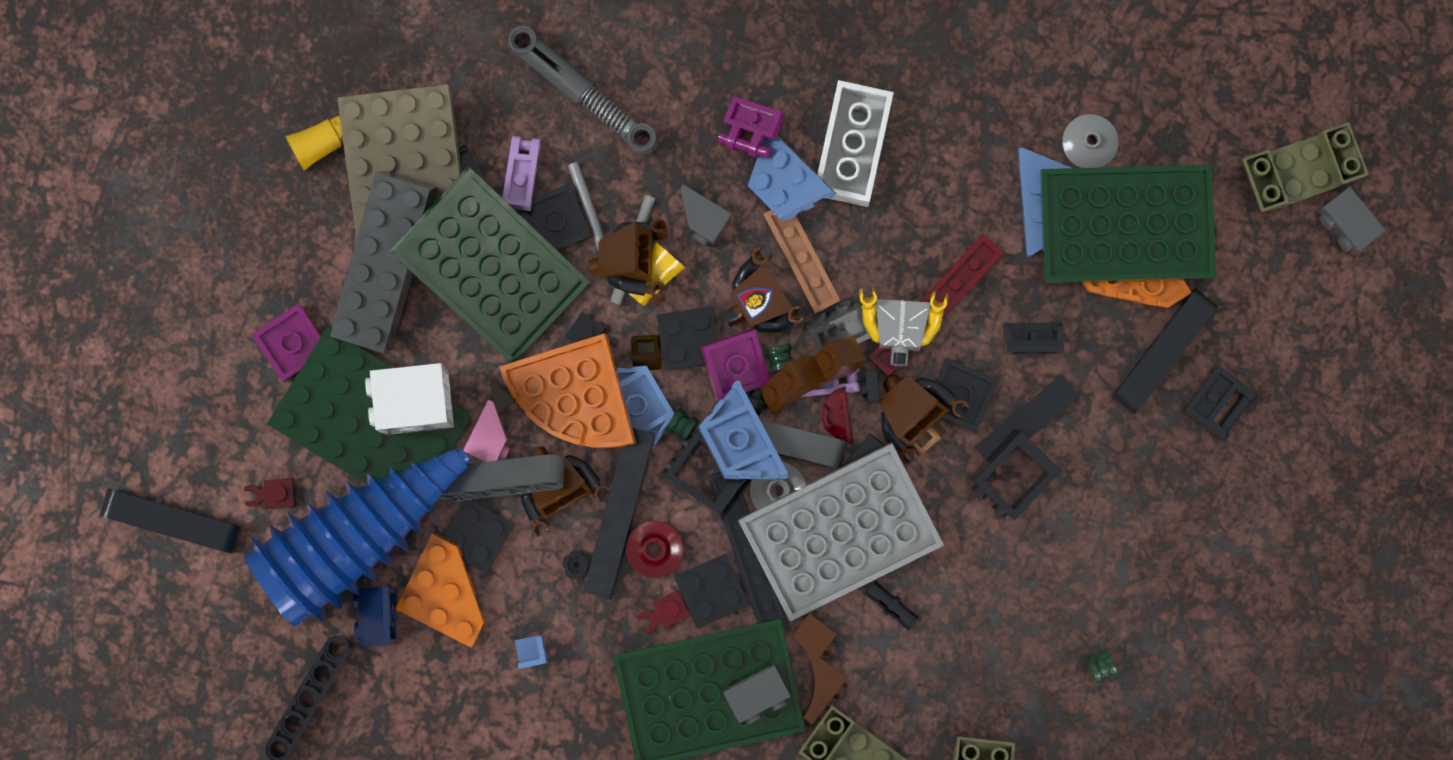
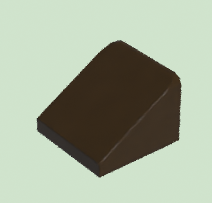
(646, 351)
(502, 399)

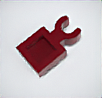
(276, 494)
(667, 610)

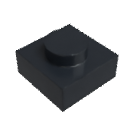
(870, 387)

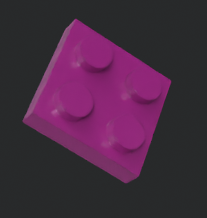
(288, 341)
(733, 360)

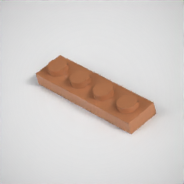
(803, 262)

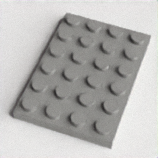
(841, 532)

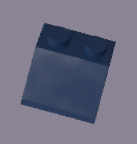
(376, 616)

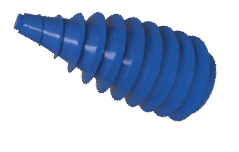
(348, 536)

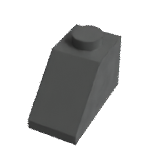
(703, 217)

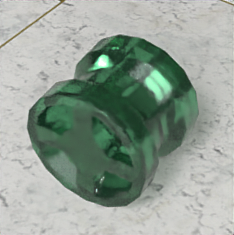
(778, 356)
(682, 424)
(1100, 665)

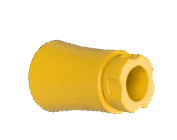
(316, 141)
(663, 270)

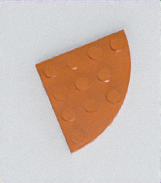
(573, 393)

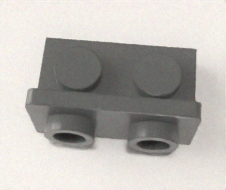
(838, 323)

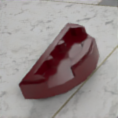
(837, 416)

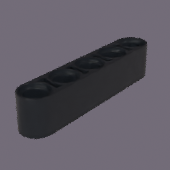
(1165, 351)
(169, 521)
(297, 706)

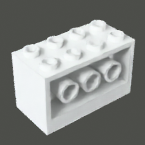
(410, 399)

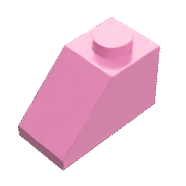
(489, 436)

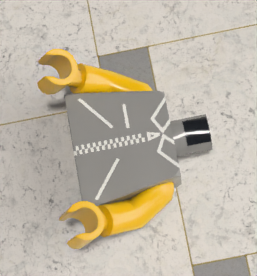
(901, 324)

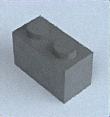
(1350, 221)
(756, 694)

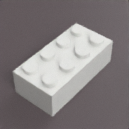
(854, 141)

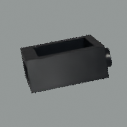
(1014, 439)
(727, 497)

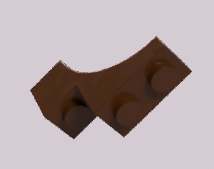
(803, 375)
(828, 682)

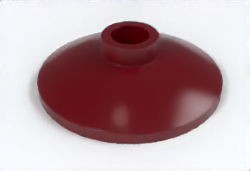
(670, 549)

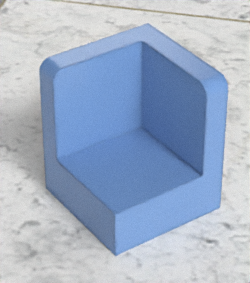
(531, 651)

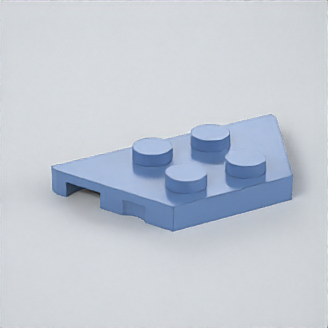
(1029, 170)
(787, 181)
(645, 401)
(740, 440)

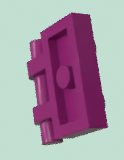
(752, 118)

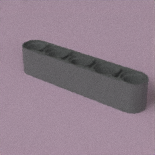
(805, 445)
(507, 478)

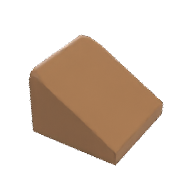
(929, 438)

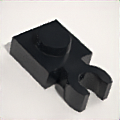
(586, 328)

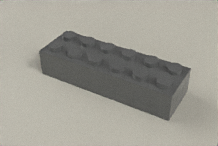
(375, 278)

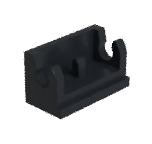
(1033, 338)

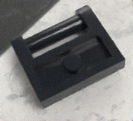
(1213, 397)

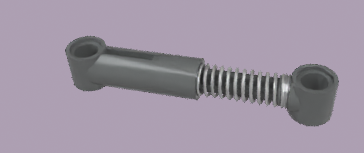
(579, 88)

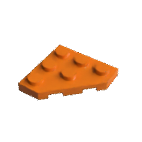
(1150, 292)
(443, 592)

